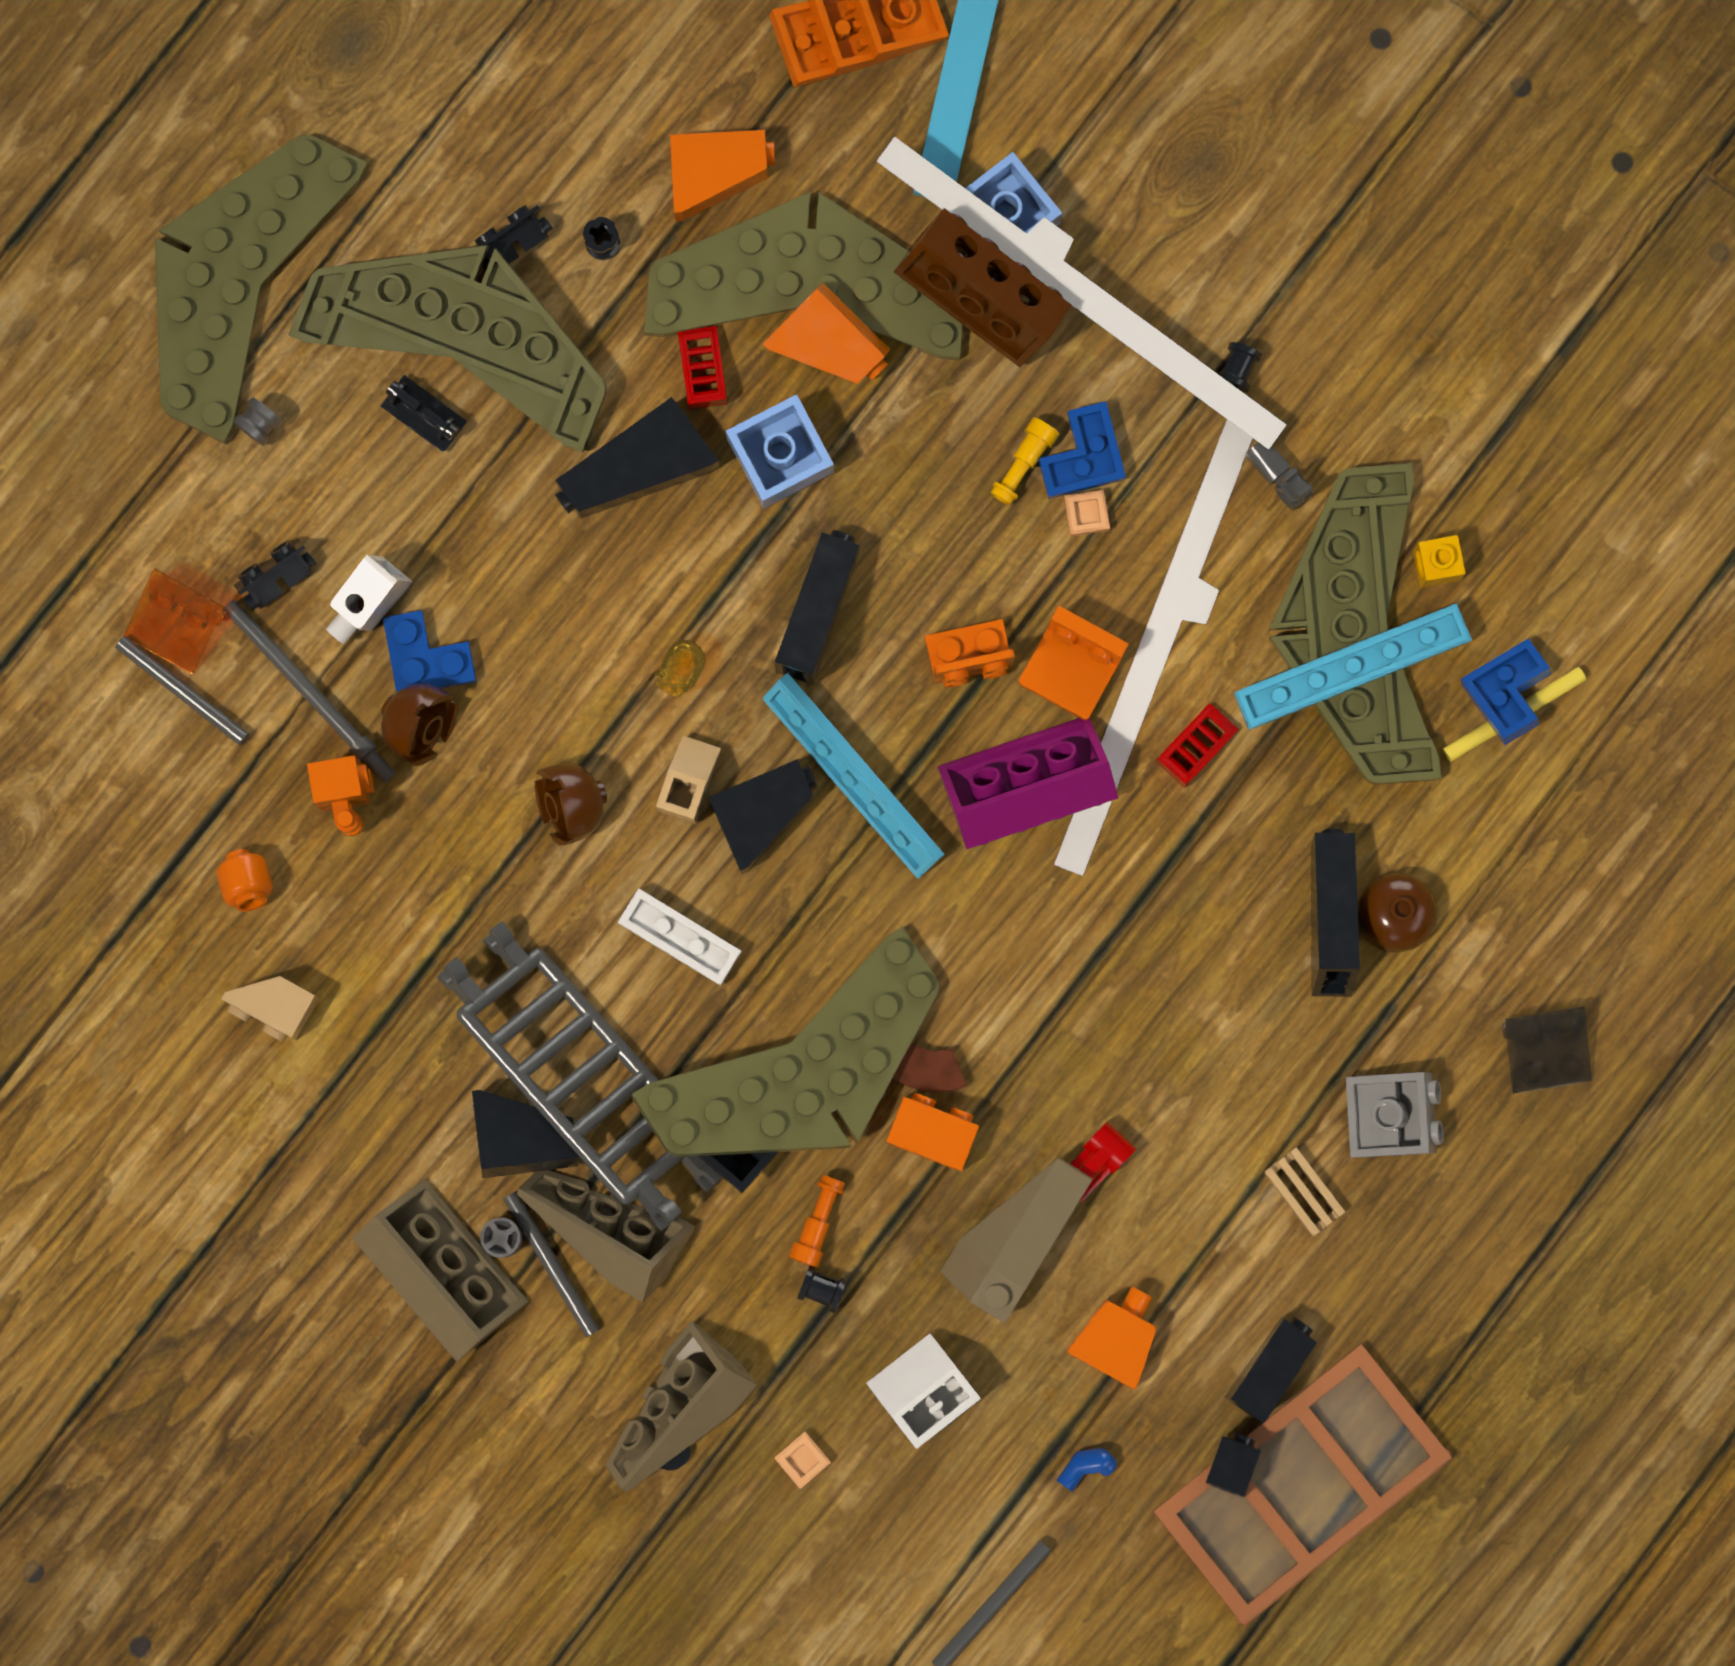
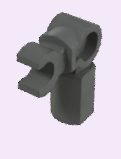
(1272, 466)

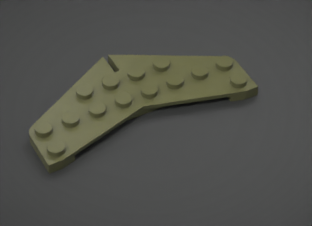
(779, 262)
(214, 290)
(488, 327)
(1344, 598)
(789, 1092)

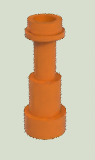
(816, 1227)

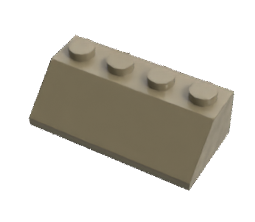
(440, 1269)

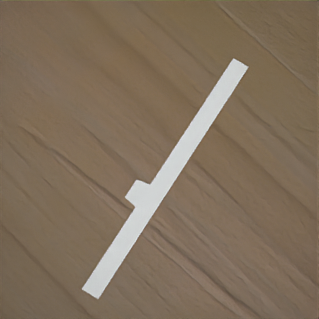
(1044, 254)
(1180, 598)

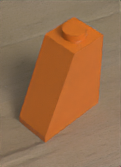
(716, 167)
(830, 338)

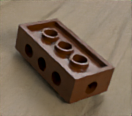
(976, 299)

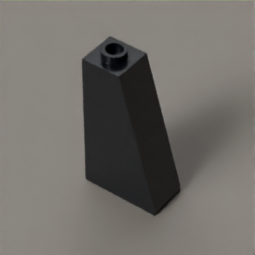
(641, 460)
(817, 607)
(1334, 914)

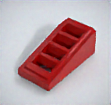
(705, 398)
(1174, 768)

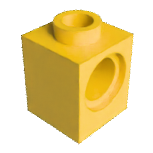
(1439, 561)

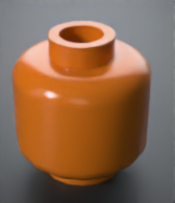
(244, 880)

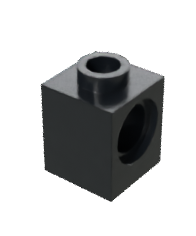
(1234, 1465)

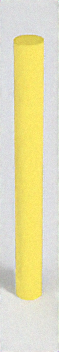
(1534, 701)

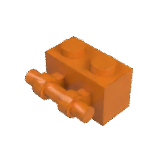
(338, 787)

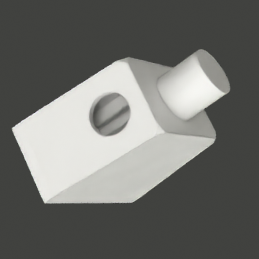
(378, 585)

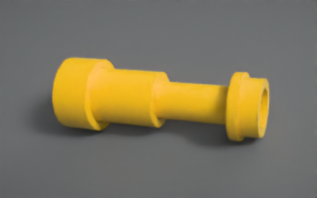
(1038, 438)

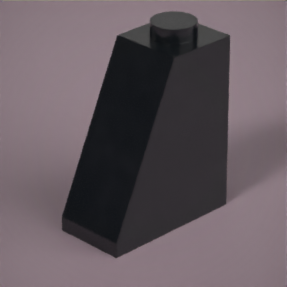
(762, 810)
(517, 1138)
(1272, 1369)

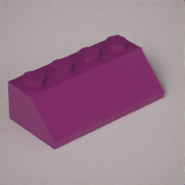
(1028, 782)

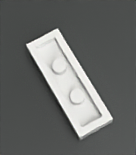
(679, 937)

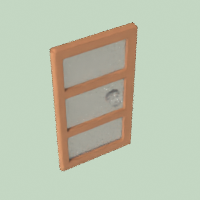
(1322, 1478)

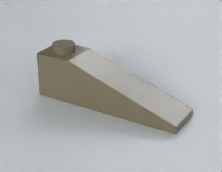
(609, 1235)
(1008, 1246)
(690, 1398)

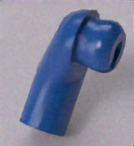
(1087, 1462)

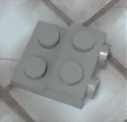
(1393, 1114)

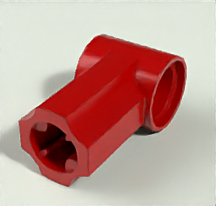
(1103, 1155)

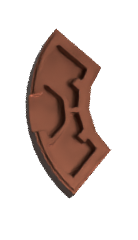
(929, 1070)

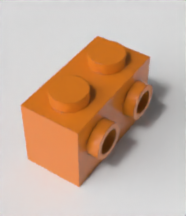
(932, 1132)

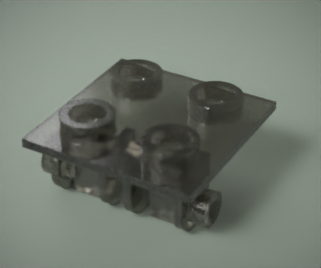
(1548, 1049)

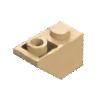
(688, 779)
(274, 1002)

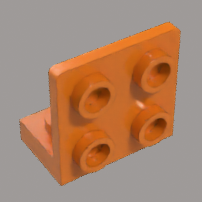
(969, 652)
(1073, 663)

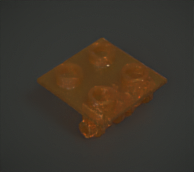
(174, 621)

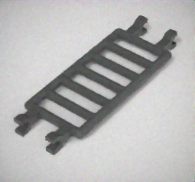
(502, 942)

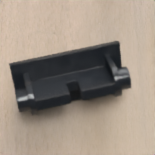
(523, 228)
(423, 413)
(285, 563)

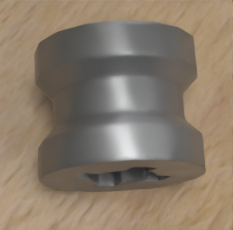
(257, 421)
(496, 1241)

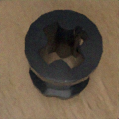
(596, 228)
(1240, 365)
(822, 1289)

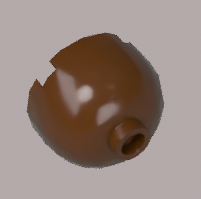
(416, 720)
(570, 800)
(1397, 912)

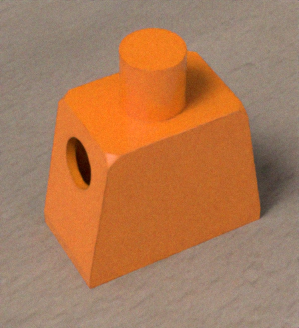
(1117, 1338)

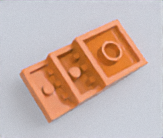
(846, 35)

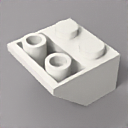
(923, 1391)

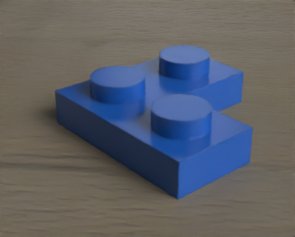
(1093, 461)
(417, 663)
(1498, 686)

